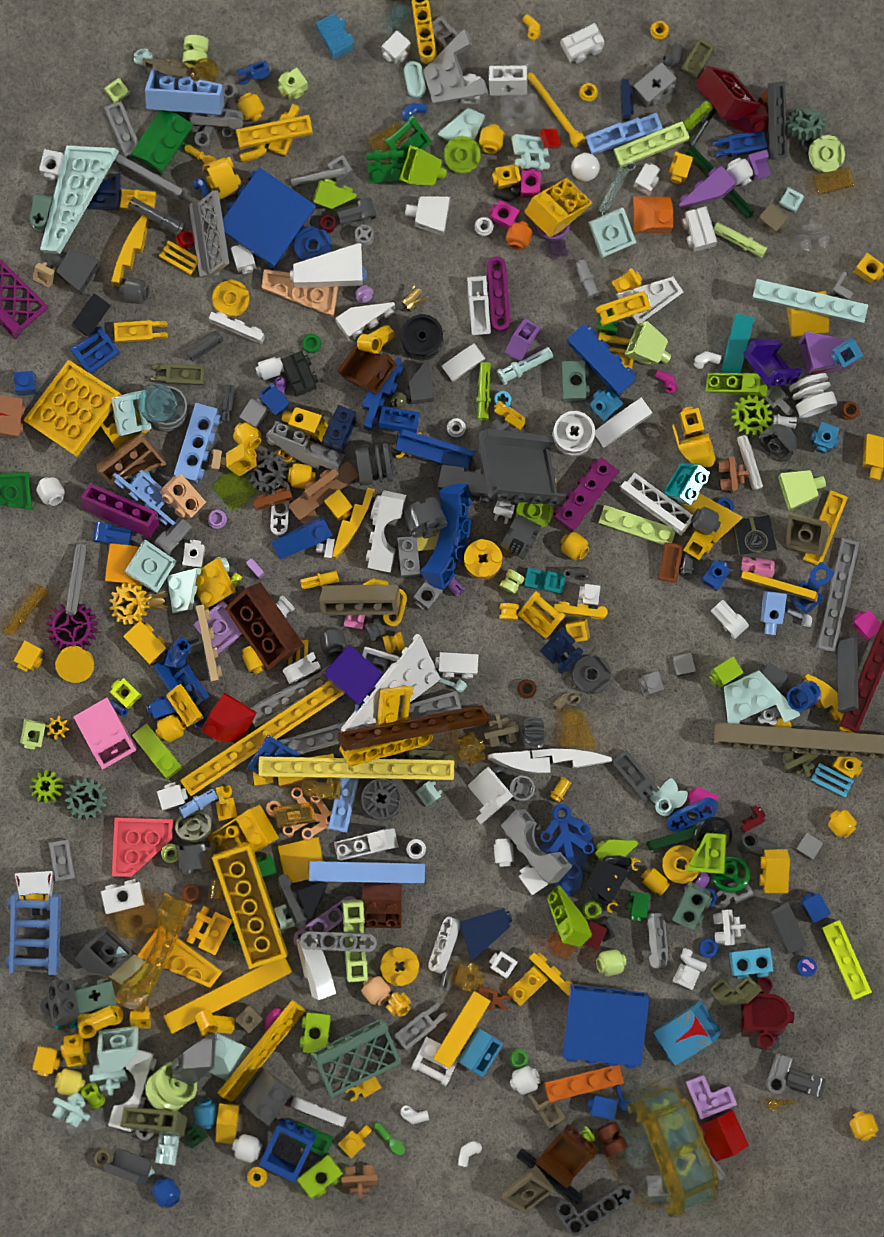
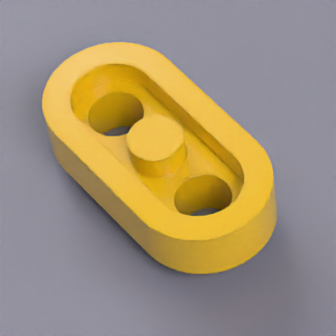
(399, 616)

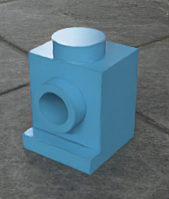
(853, 353)

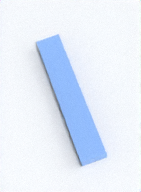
(366, 872)

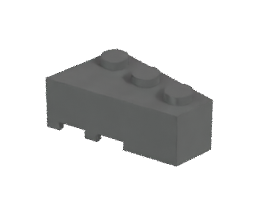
(476, 481)

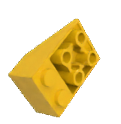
(557, 207)
(248, 827)

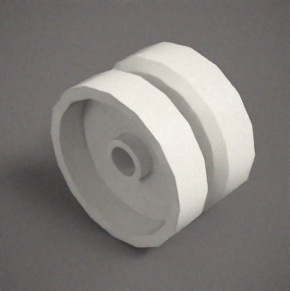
(573, 422)

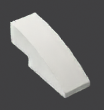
(478, 305)
(623, 422)
(521, 762)
(316, 970)

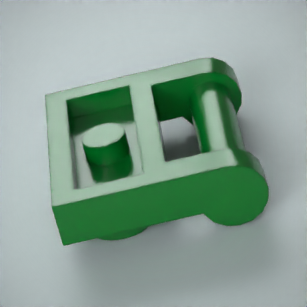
(417, 138)

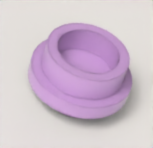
(364, 293)
(217, 519)

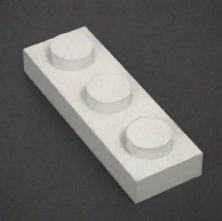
(237, 327)

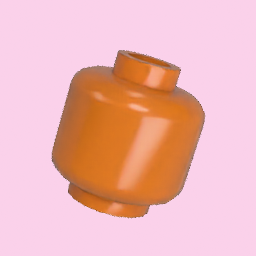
(519, 236)

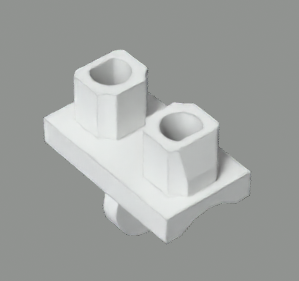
(726, 918)

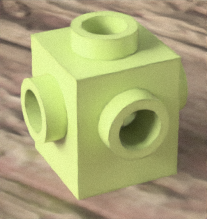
(292, 84)

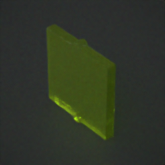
(234, 489)

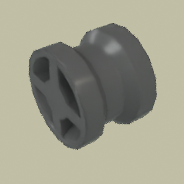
(374, 629)

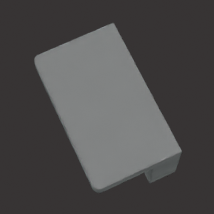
(839, 291)

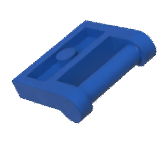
(98, 355)

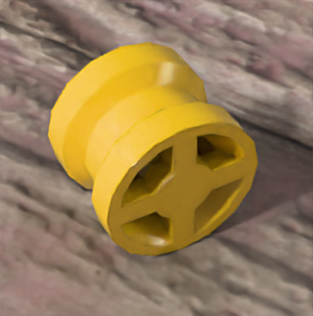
(508, 612)

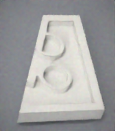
(658, 294)

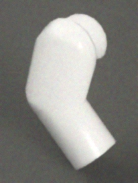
(468, 1150)

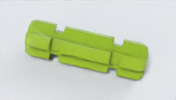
(698, 115)

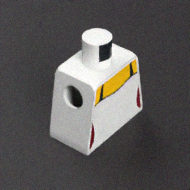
(35, 887)

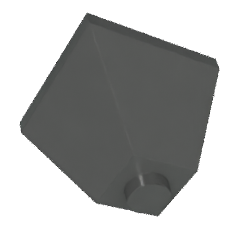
(99, 954)
(195, 1061)

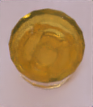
(205, 70)

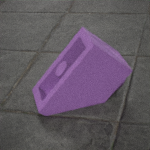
(522, 339)

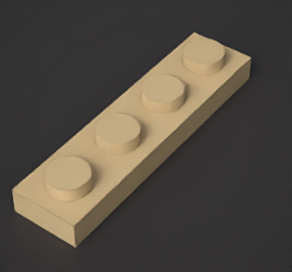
(207, 636)

